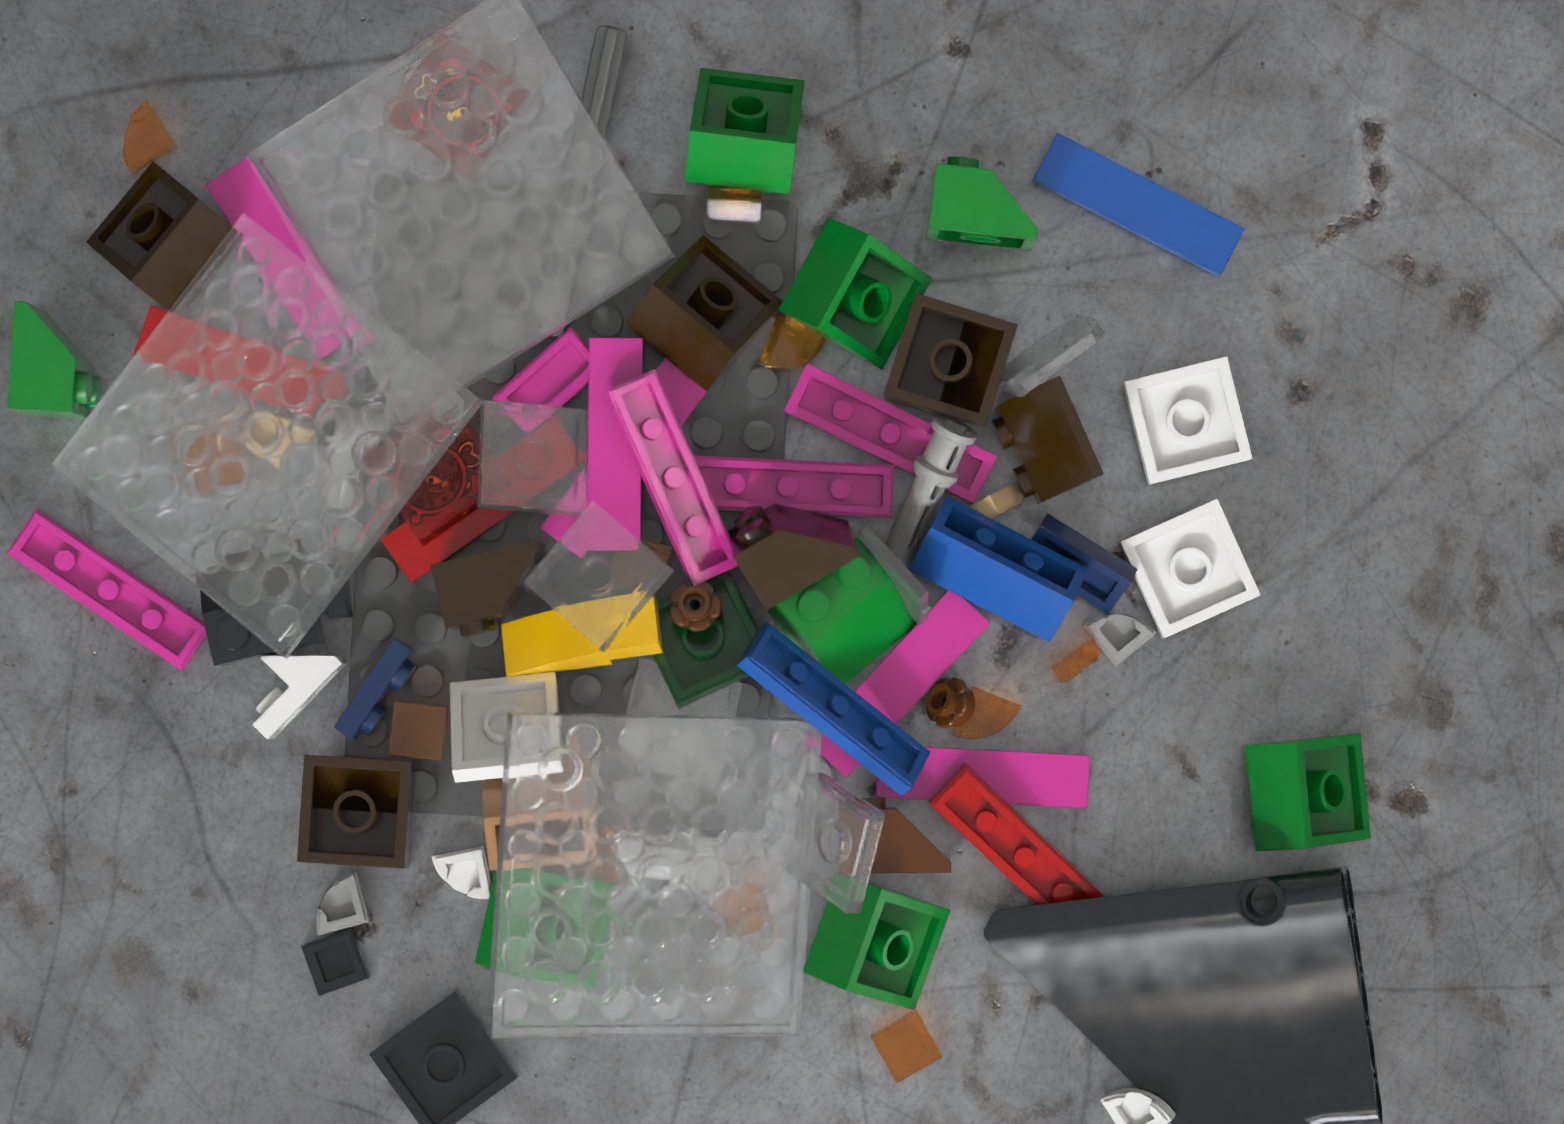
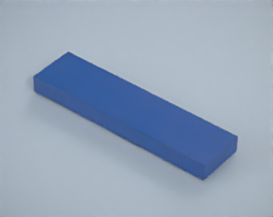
(1138, 205)
(833, 708)

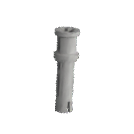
(934, 473)

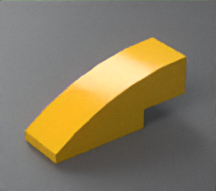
(552, 644)

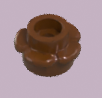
(696, 619)
(950, 703)

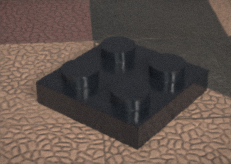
(444, 1063)

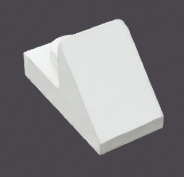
(305, 679)

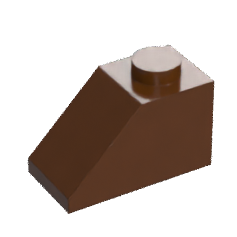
(904, 847)

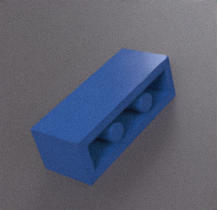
(998, 569)

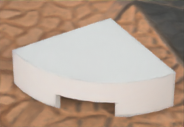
(466, 871)
(1136, 1107)

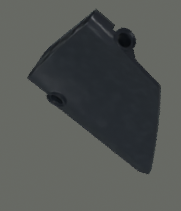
(1210, 998)

